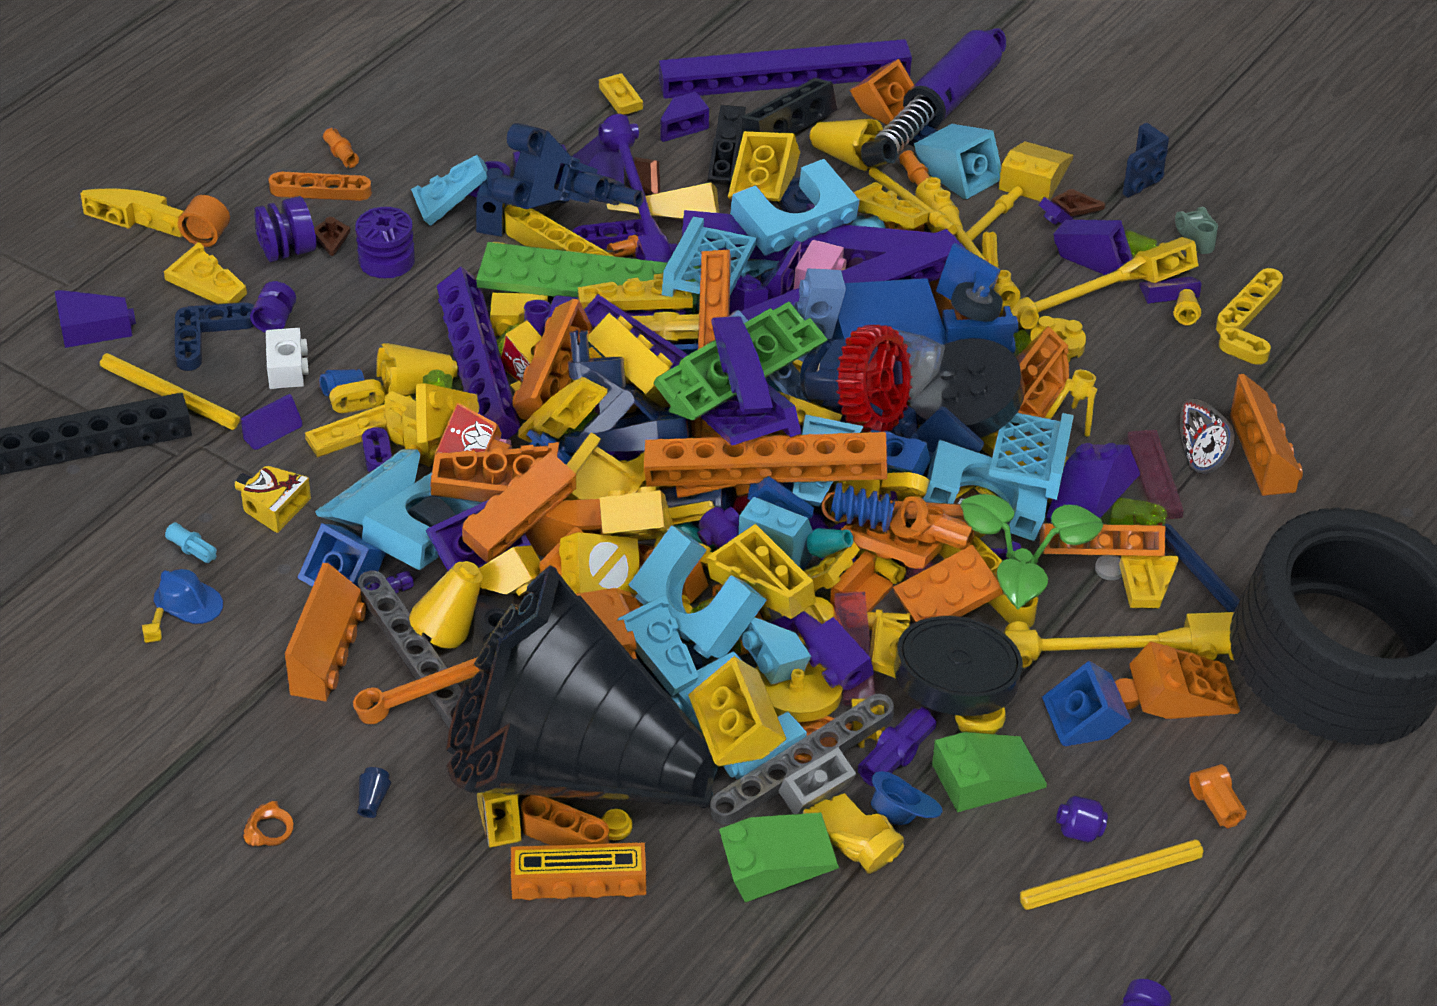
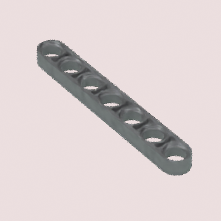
(404, 640)
(810, 745)

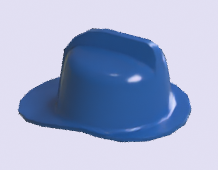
(187, 598)
(900, 800)

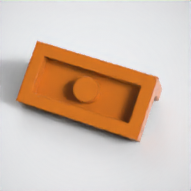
(862, 578)

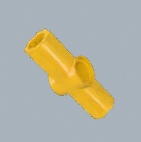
(672, 325)

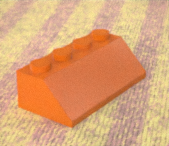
(549, 366)
(1264, 439)
(323, 635)

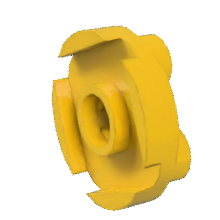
(1068, 331)

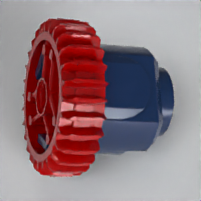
(861, 377)

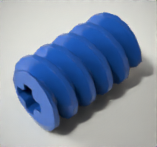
(862, 507)

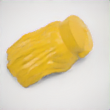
(858, 835)

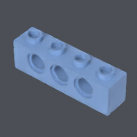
(821, 300)

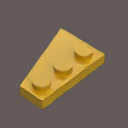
(889, 208)
(205, 277)
(435, 409)

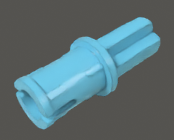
(191, 542)

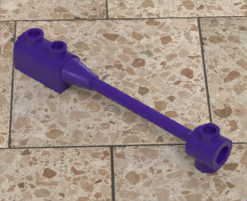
(621, 136)
(826, 642)

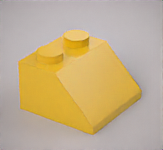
(511, 571)

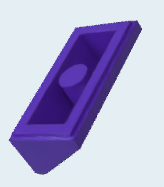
(1169, 289)
(271, 422)

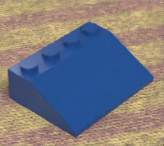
(894, 303)

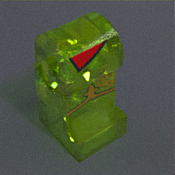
(1136, 512)

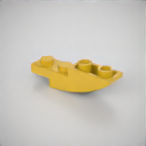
(128, 207)

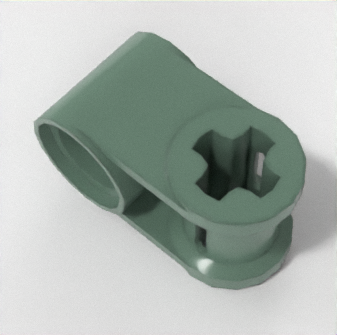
(1198, 227)

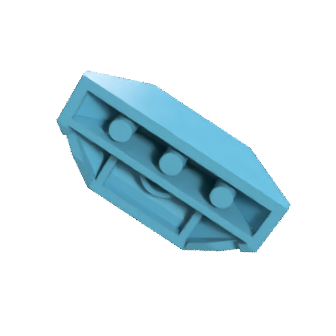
(373, 489)

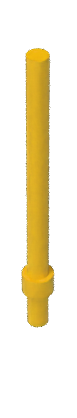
(1001, 206)
(936, 218)

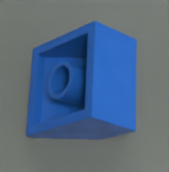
(342, 551)
(1086, 706)

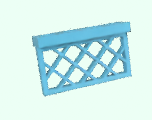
(689, 255)
(1052, 454)

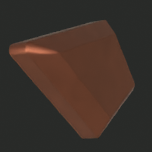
(649, 175)
(1077, 203)
(331, 234)

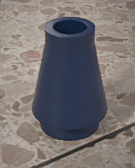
(372, 789)

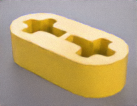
(1244, 345)
(357, 396)
(905, 484)

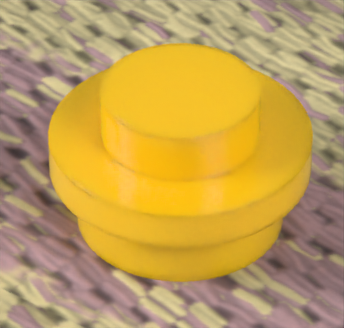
(619, 824)

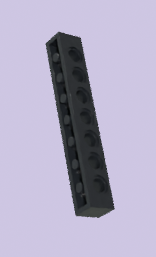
(93, 433)

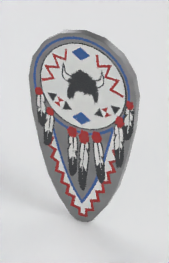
(1205, 436)

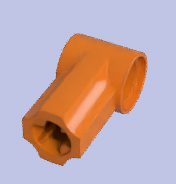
(946, 529)
(1215, 788)

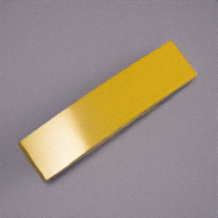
(564, 409)

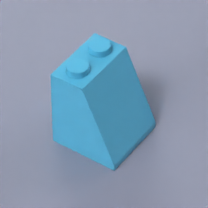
(961, 158)
(781, 526)

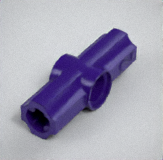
(898, 744)

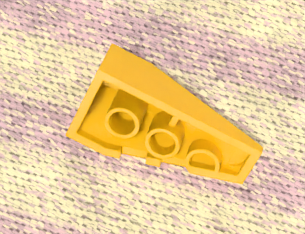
(674, 202)

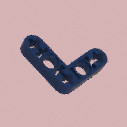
(201, 322)

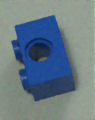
(906, 454)

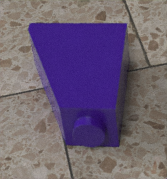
(1093, 244)
(93, 317)

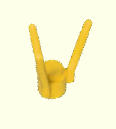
(1080, 387)

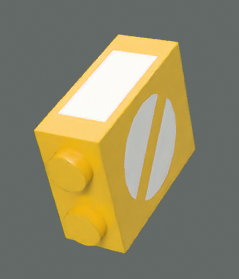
(598, 561)

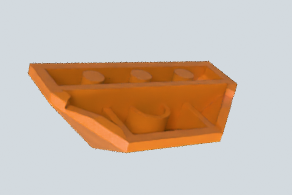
(1044, 372)

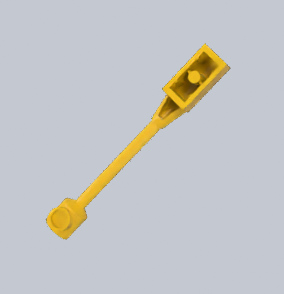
(939, 200)
(1149, 265)
(1202, 634)

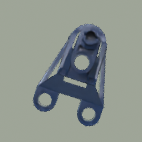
(538, 171)
(619, 433)

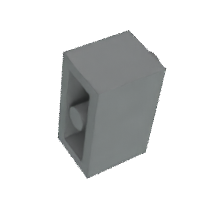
(817, 781)

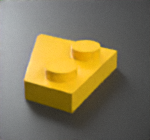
(1146, 578)

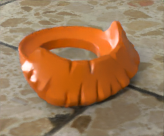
(920, 525)
(254, 836)

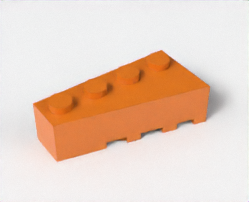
(482, 474)

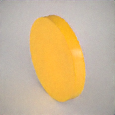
(804, 695)

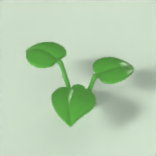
(1019, 574)

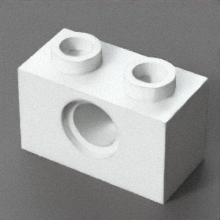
(285, 358)

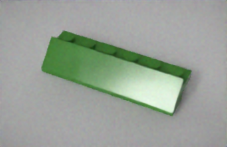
(699, 381)

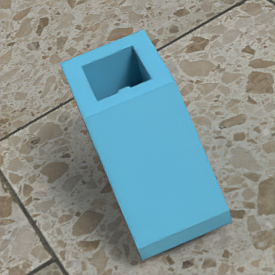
(774, 650)

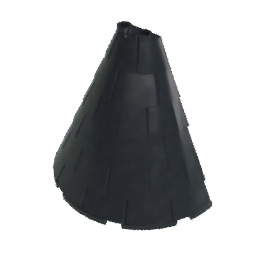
(571, 713)

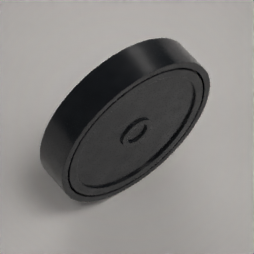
(975, 383)
(958, 665)

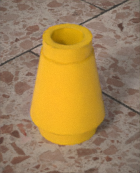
(1187, 307)

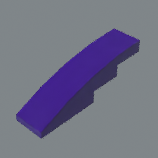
(742, 364)

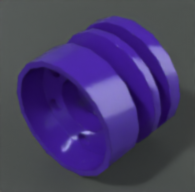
(279, 230)
(385, 242)

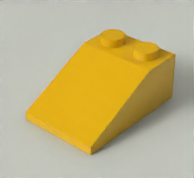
(767, 162)
(1034, 170)
(635, 515)

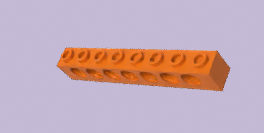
(779, 457)

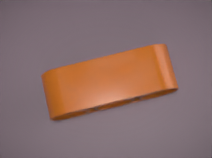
(560, 824)

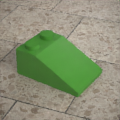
(984, 768)
(777, 852)

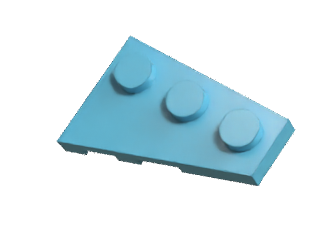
(449, 190)
(814, 492)
(661, 646)

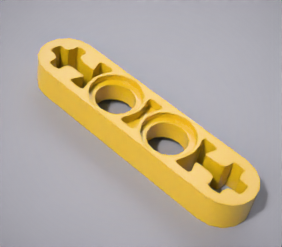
(1253, 304)

